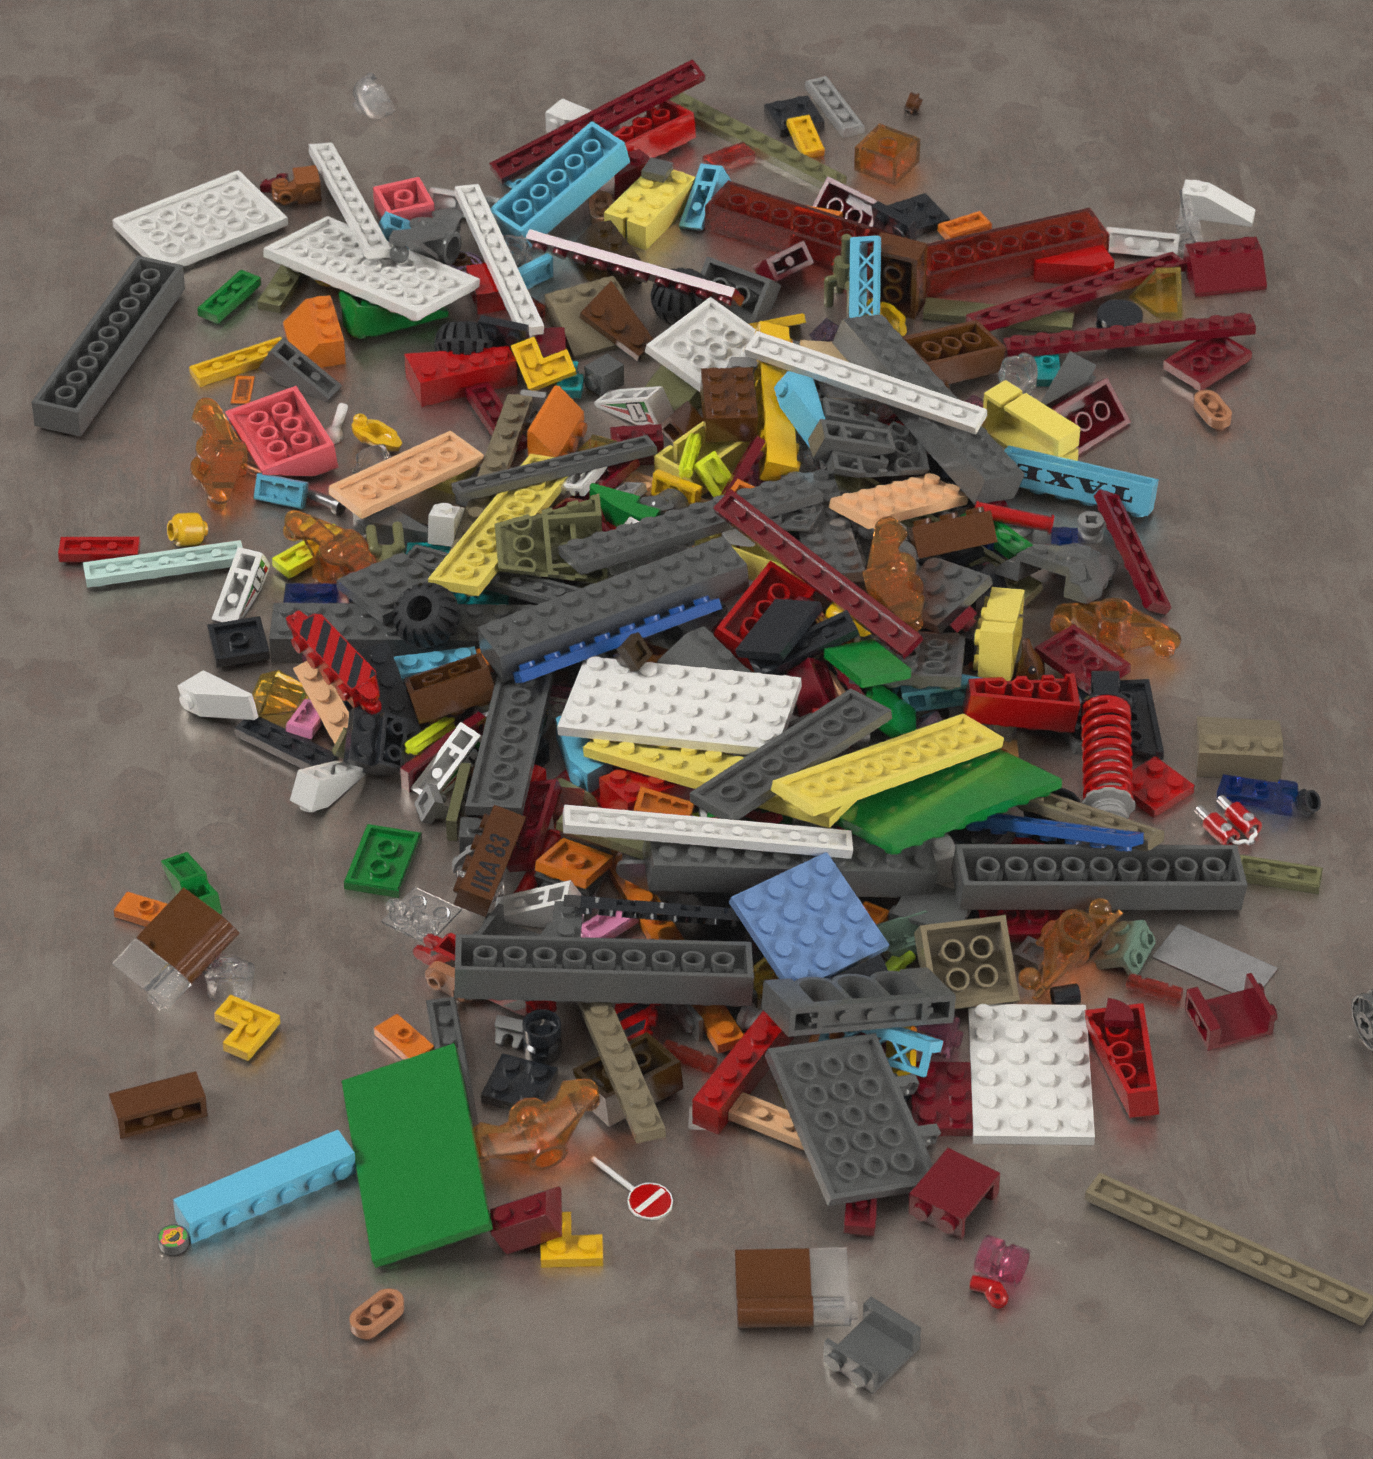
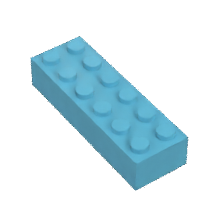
(561, 182)

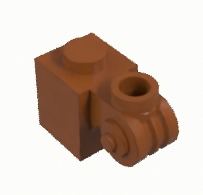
(303, 188)

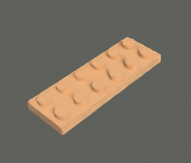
(405, 474)
(899, 500)

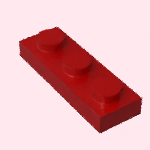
(96, 548)

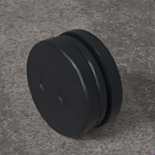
(1118, 313)

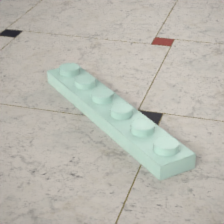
(160, 564)

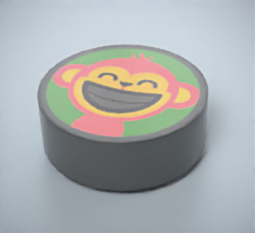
(173, 1239)

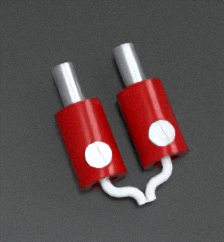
(1235, 814)

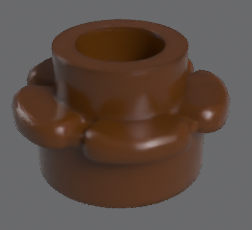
(913, 102)

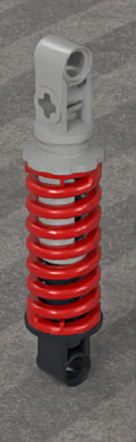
(1107, 746)

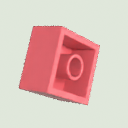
(403, 198)

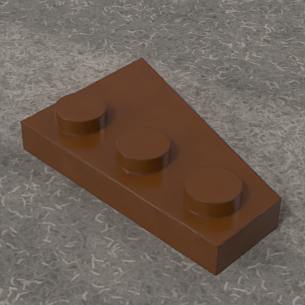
(617, 321)

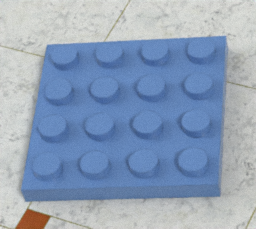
(809, 921)

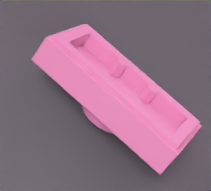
(304, 721)
(607, 926)

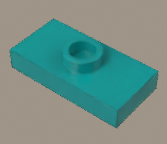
(1047, 369)

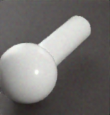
(335, 431)

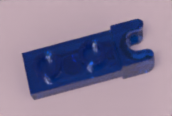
(1260, 793)

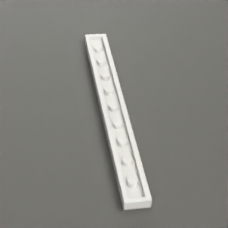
(350, 201)
(498, 258)
(866, 382)
(707, 831)

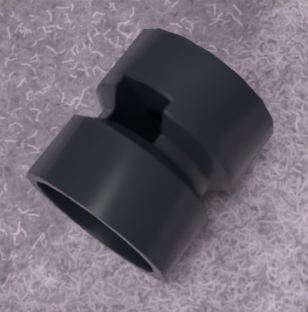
(542, 1036)

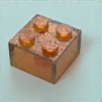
(887, 154)

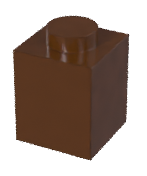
(681, 422)

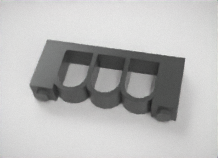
(858, 1002)

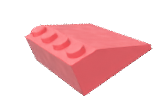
(284, 435)

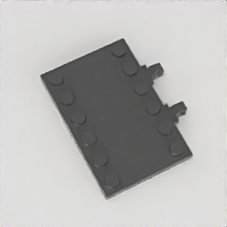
(853, 1117)

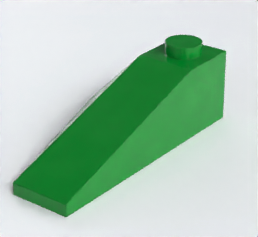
(368, 319)

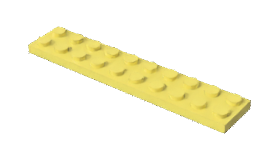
(474, 557)
(886, 764)
(691, 770)

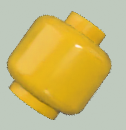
(187, 529)

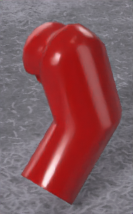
(992, 1289)

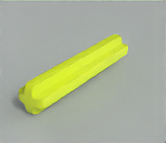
(690, 455)
(429, 735)

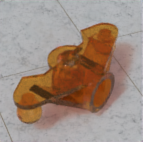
(219, 454)
(333, 548)
(892, 574)
(1117, 626)
(1060, 948)
(538, 1130)

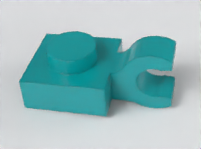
(573, 385)

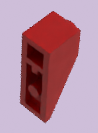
(1073, 265)

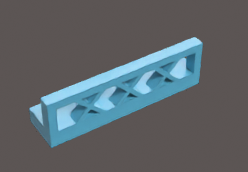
(858, 276)
(905, 1037)

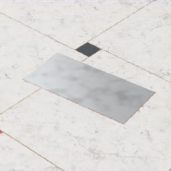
(1211, 960)

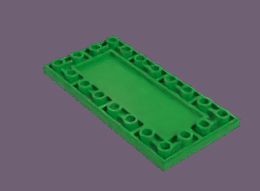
(946, 800)
(416, 1155)

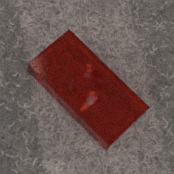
(730, 156)

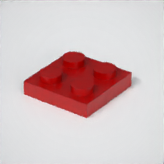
(1158, 787)

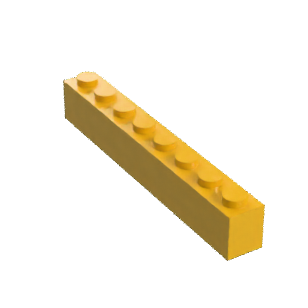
(773, 424)

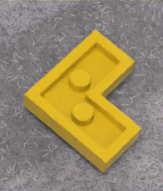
(541, 371)
(250, 1024)
(572, 1249)

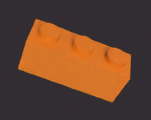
(316, 331)
(556, 426)

